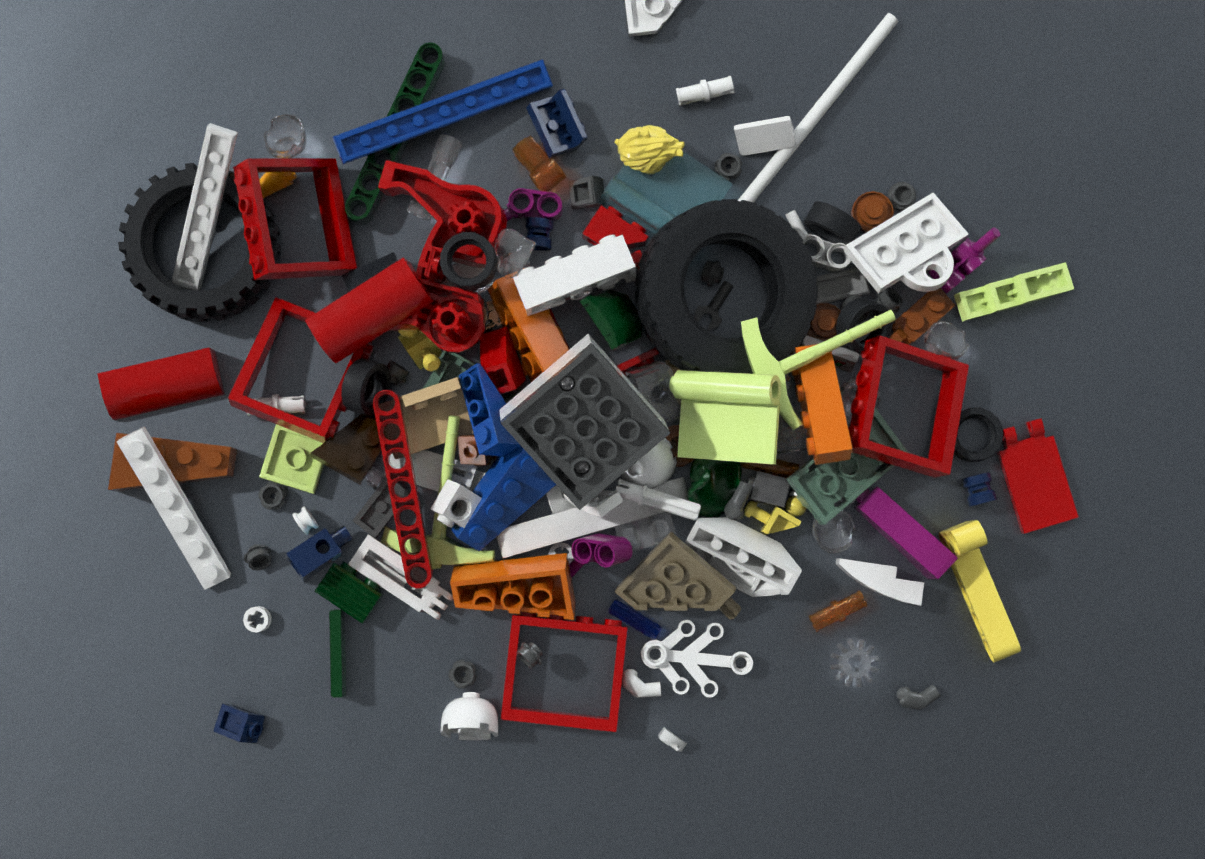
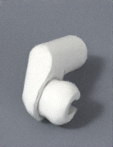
(638, 687)

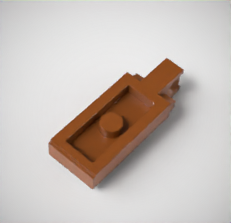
(921, 316)

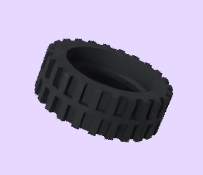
(145, 272)

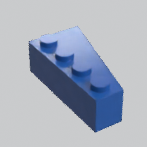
(506, 493)

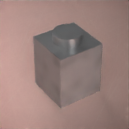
(768, 489)

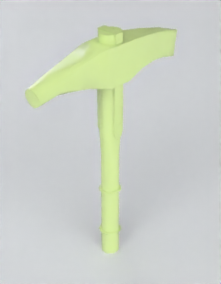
(764, 363)
(442, 548)

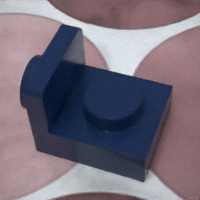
(239, 724)

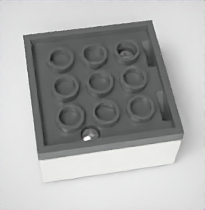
(583, 422)

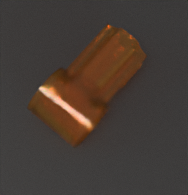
(543, 171)

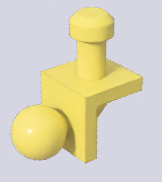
(421, 349)
(778, 519)

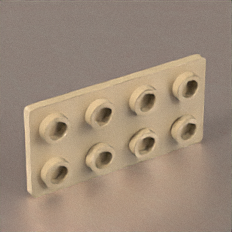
(428, 413)

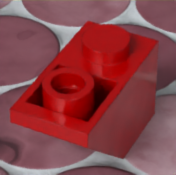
(610, 222)
(501, 360)

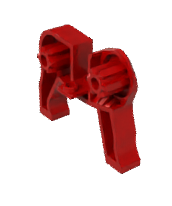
(456, 315)

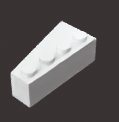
(575, 274)

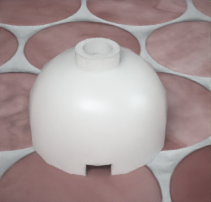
(654, 467)
(470, 718)

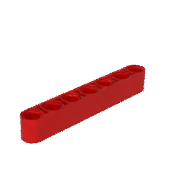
(400, 503)

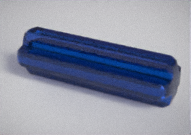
(634, 619)

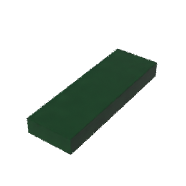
(337, 653)

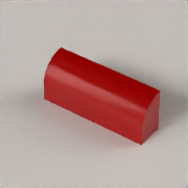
(369, 310)
(161, 383)

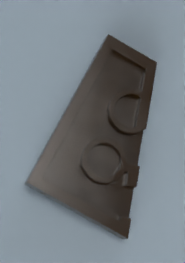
(352, 449)

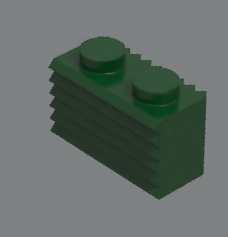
(349, 591)

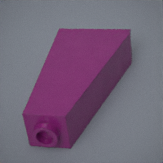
(905, 533)

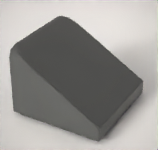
(586, 192)

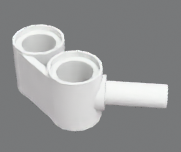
(824, 248)

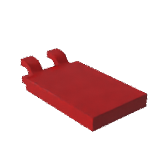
(1036, 478)

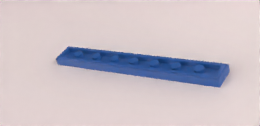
(442, 112)

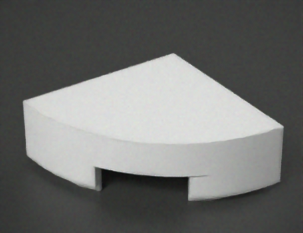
(671, 739)

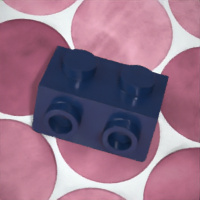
(557, 124)

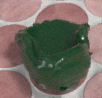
(713, 485)

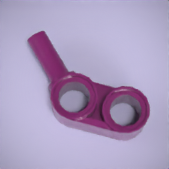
(537, 200)
(967, 258)
(601, 549)

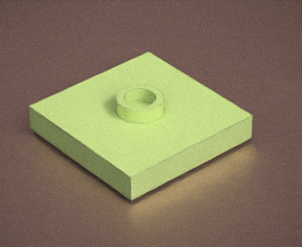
(291, 462)

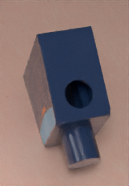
(309, 561)

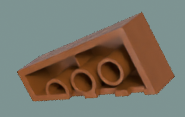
(185, 459)

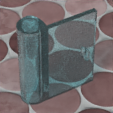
(667, 193)

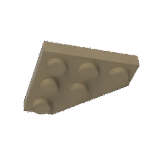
(675, 580)

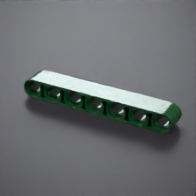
(405, 95)

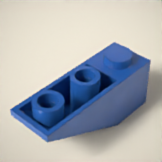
(483, 407)

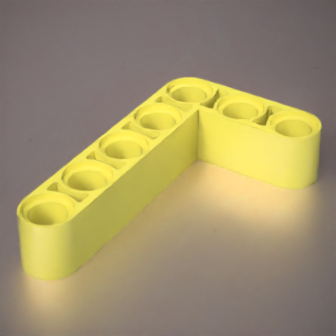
(979, 589)

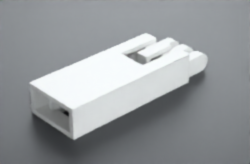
(428, 470)
(386, 569)

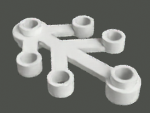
(691, 657)

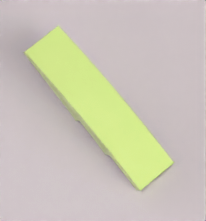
(1014, 292)

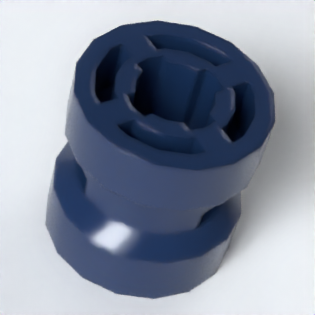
(539, 232)
(978, 482)

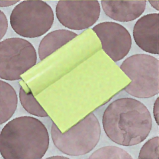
(727, 415)

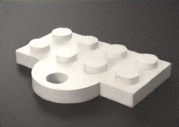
(909, 246)

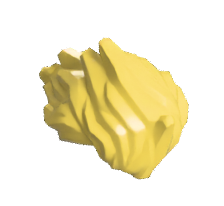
(648, 148)

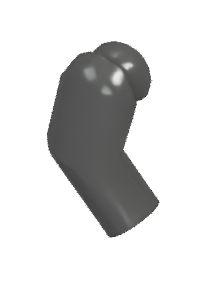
(734, 507)
(917, 700)

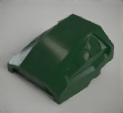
(614, 317)

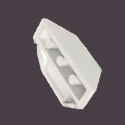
(744, 556)

